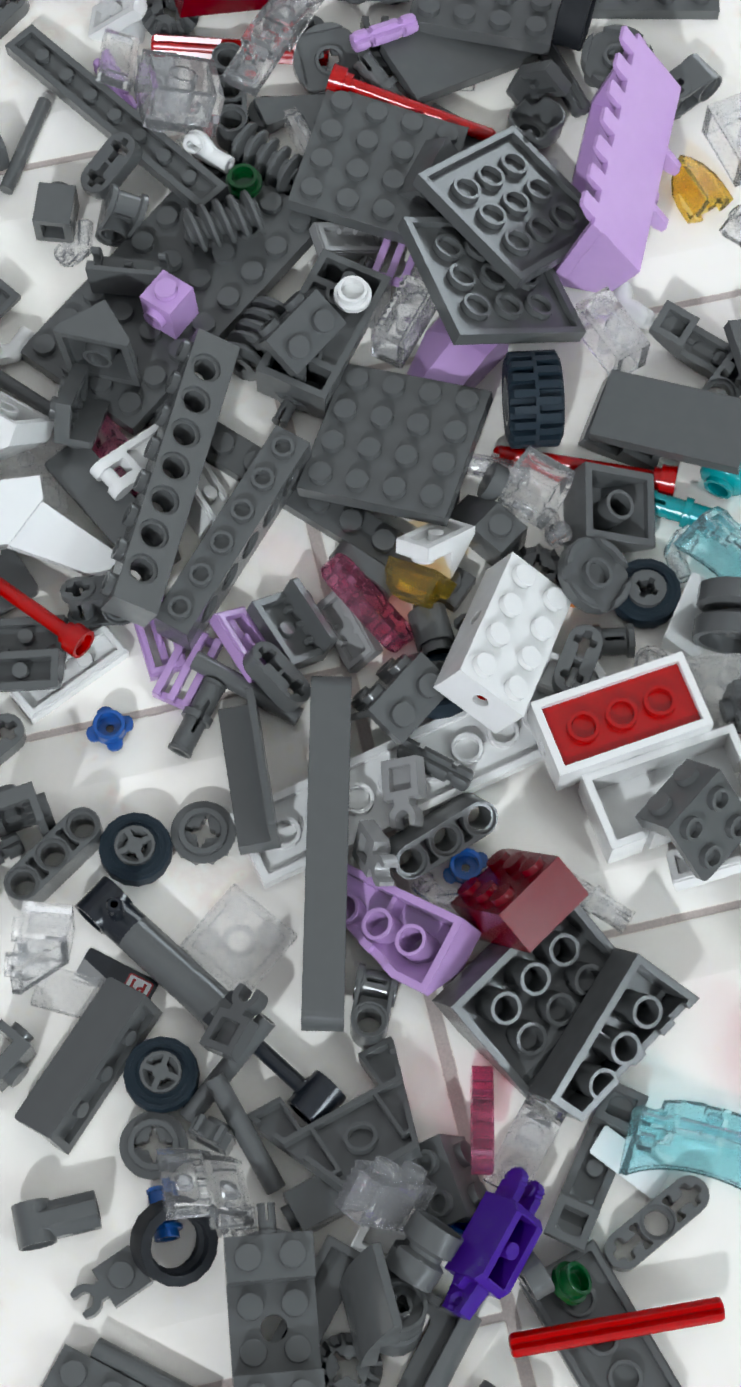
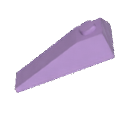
(452, 363)
(407, 934)

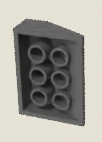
(520, 1001)

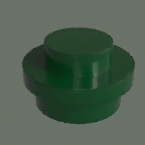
(243, 177)
(571, 1282)

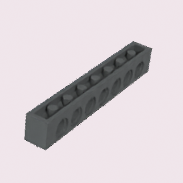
(142, 599)

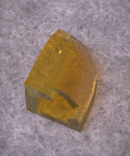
(697, 190)
(417, 583)

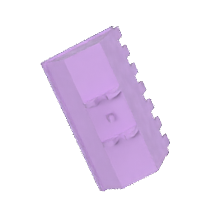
(622, 168)

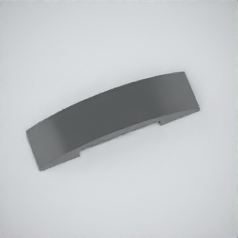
(689, 343)
(589, 1177)

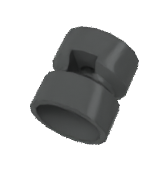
(423, 1250)
(413, 1310)

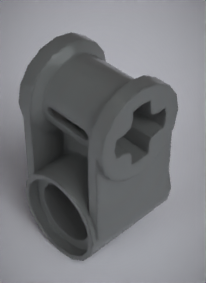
(697, 83)
(120, 216)
(87, 602)
(373, 998)

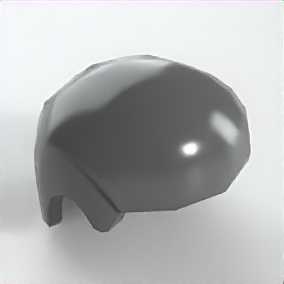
(538, 122)

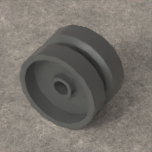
(720, 622)

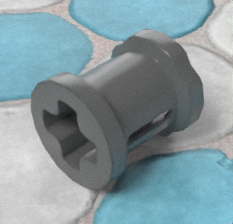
(618, 640)

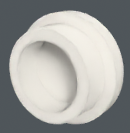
(352, 294)

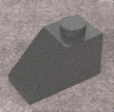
(496, 528)

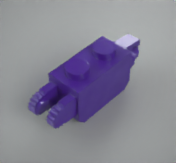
(495, 1244)

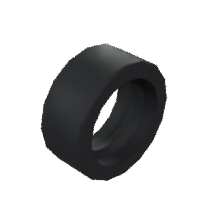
(573, 23)
(192, 1269)

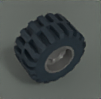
(533, 399)

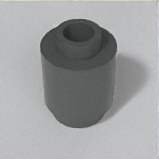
(431, 629)

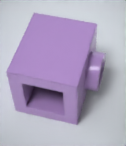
(169, 304)

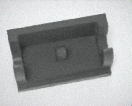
(123, 275)

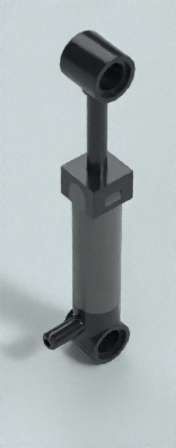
(193, 987)

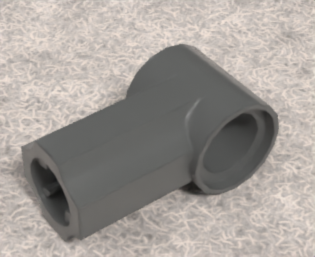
(43, 1221)

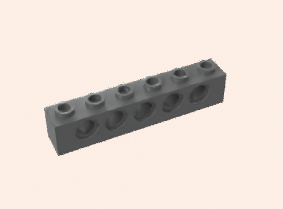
(232, 538)

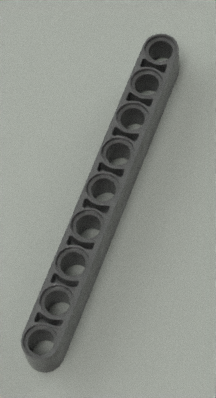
(326, 855)

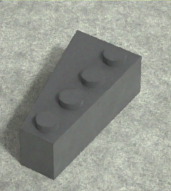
(609, 1033)

